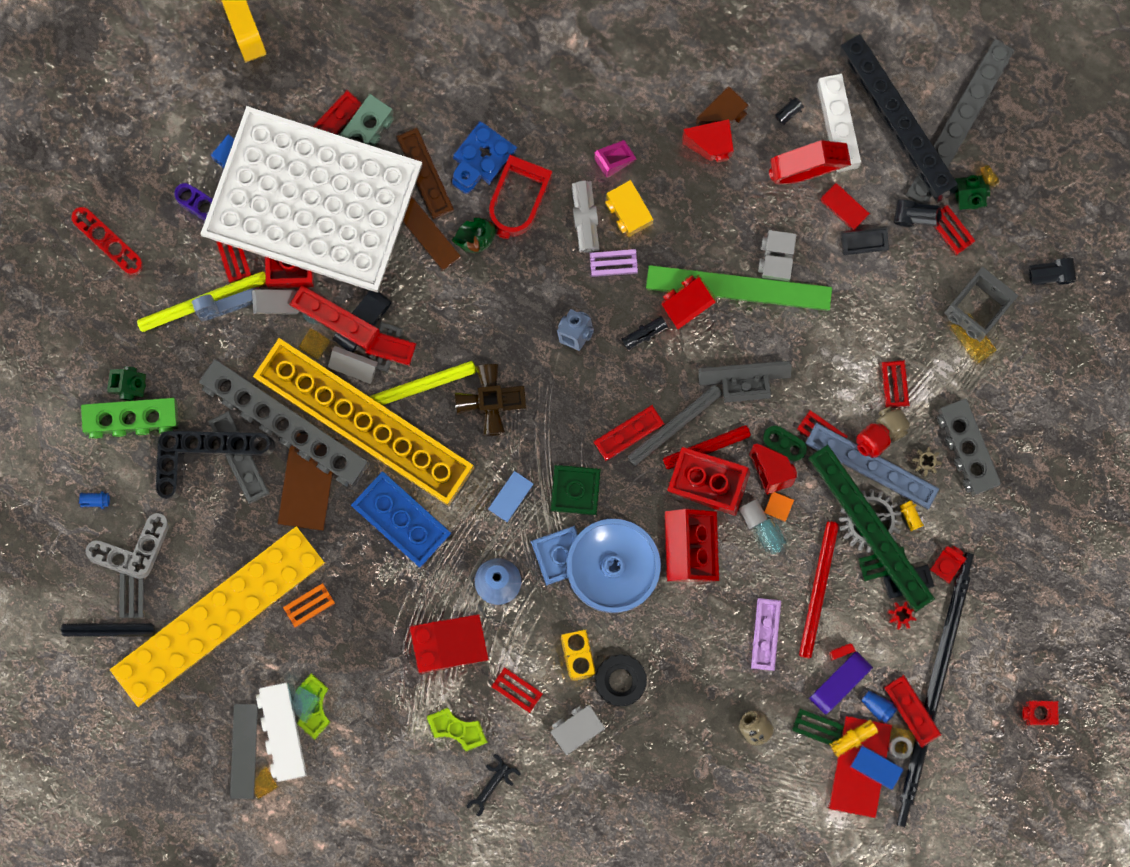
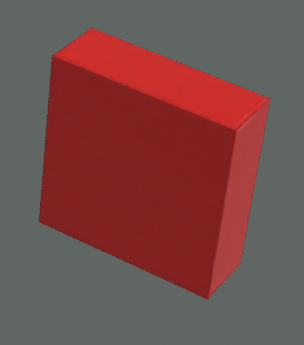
(841, 651)

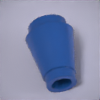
(879, 706)

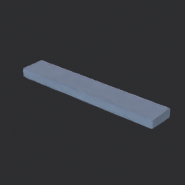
(874, 468)

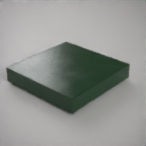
(575, 490)

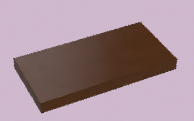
(305, 490)

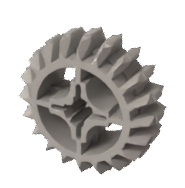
(889, 515)

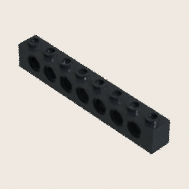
(898, 118)

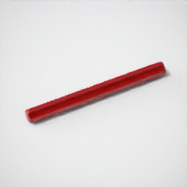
(818, 590)

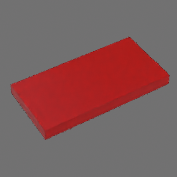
(852, 790)

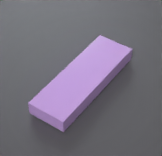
(766, 634)

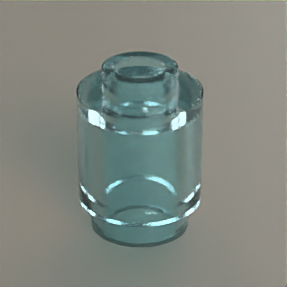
(770, 536)

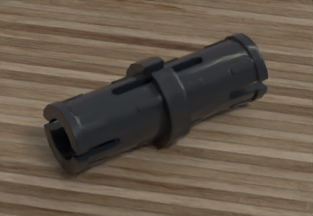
(644, 333)

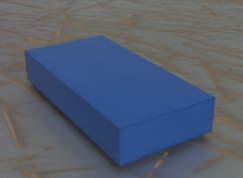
(876, 767)

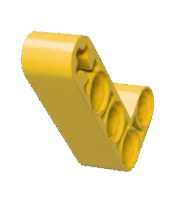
(244, 29)

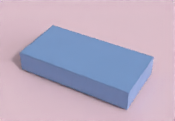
(510, 496)

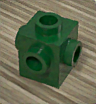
(972, 192)
(126, 383)

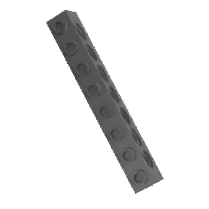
(218, 373)

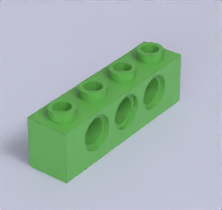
(93, 414)

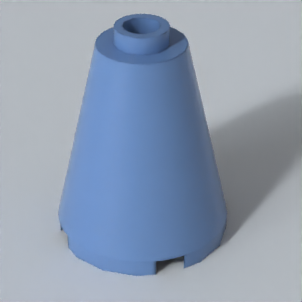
(500, 591)

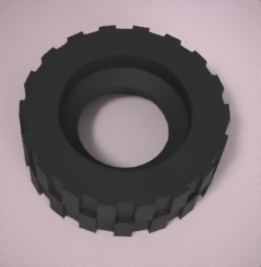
(620, 698)

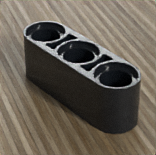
(371, 311)

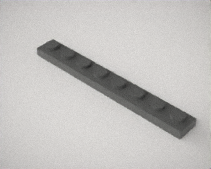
(966, 112)

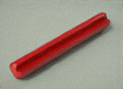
(712, 444)

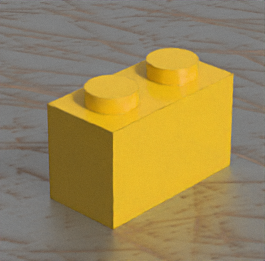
(628, 208)

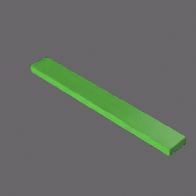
(745, 288)

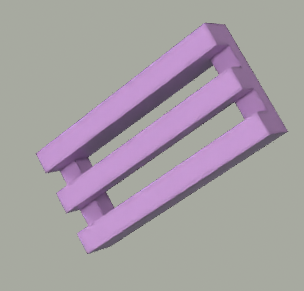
(608, 254)

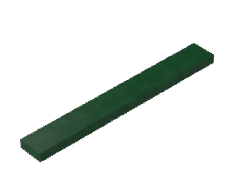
(871, 528)

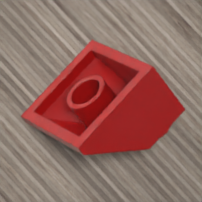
(710, 140)

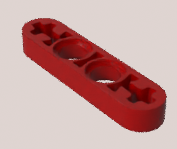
(105, 243)

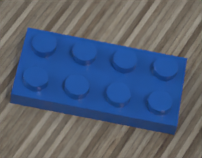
(401, 519)

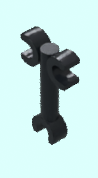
(502, 771)

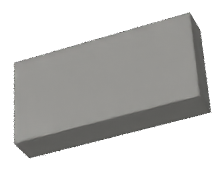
(273, 301)
(352, 364)

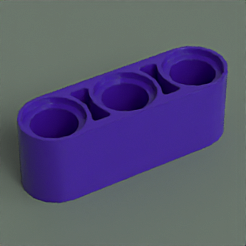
(196, 200)
(841, 682)

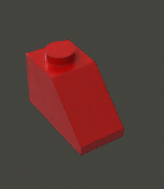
(772, 468)

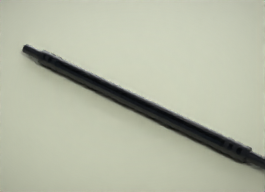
(936, 685)

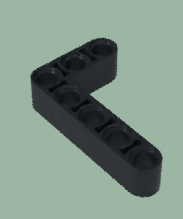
(204, 447)

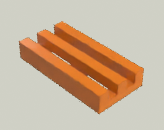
(292, 615)

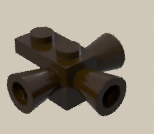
(491, 400)

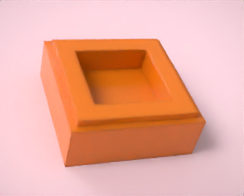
(778, 506)

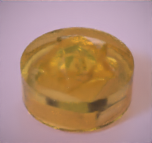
(989, 176)

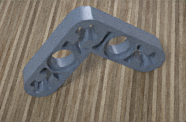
(207, 308)

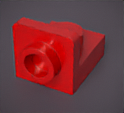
(948, 563)

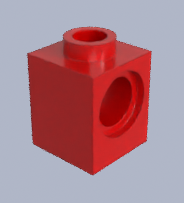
(1051, 713)

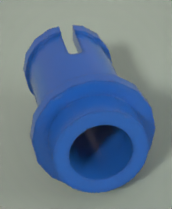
(94, 500)

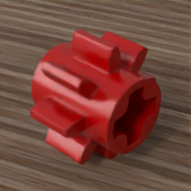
(907, 612)

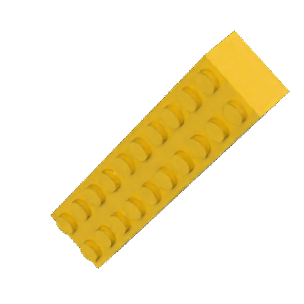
(364, 422)

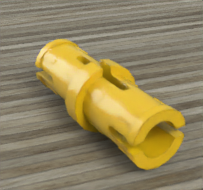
(854, 738)

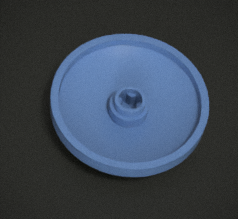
(613, 565)

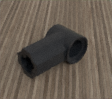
(911, 213)
(1059, 272)

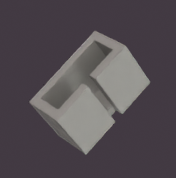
(778, 256)
(577, 729)

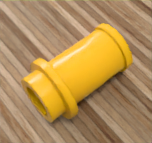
(911, 515)

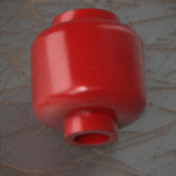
(873, 440)

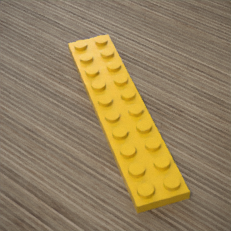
(217, 616)

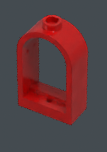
(809, 162)
(527, 170)

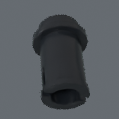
(789, 110)

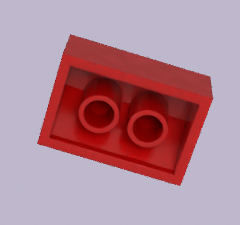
(691, 546)

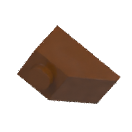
(724, 107)

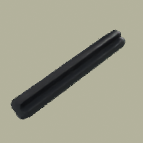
(107, 629)

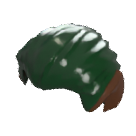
(475, 235)

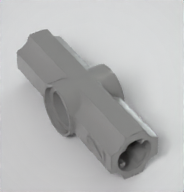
(585, 216)

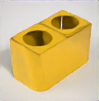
(576, 654)

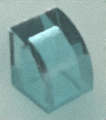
(305, 704)

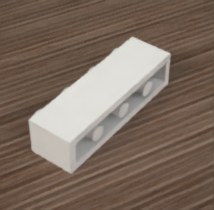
(838, 116)
(282, 732)

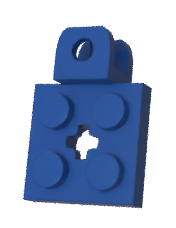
(474, 166)

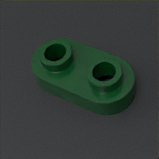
(785, 442)

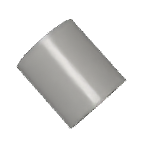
(753, 513)
(908, 750)

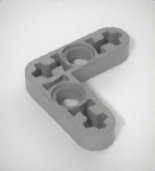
(132, 558)

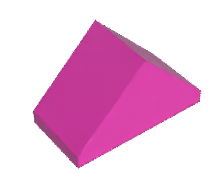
(614, 158)

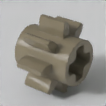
(925, 469)

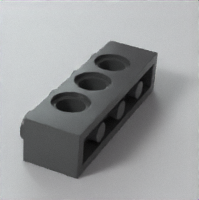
(961, 412)

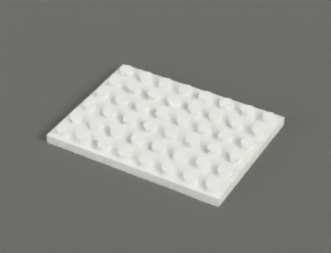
(311, 199)

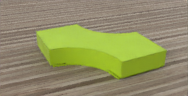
(318, 720)
(466, 733)

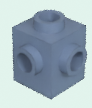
(575, 329)

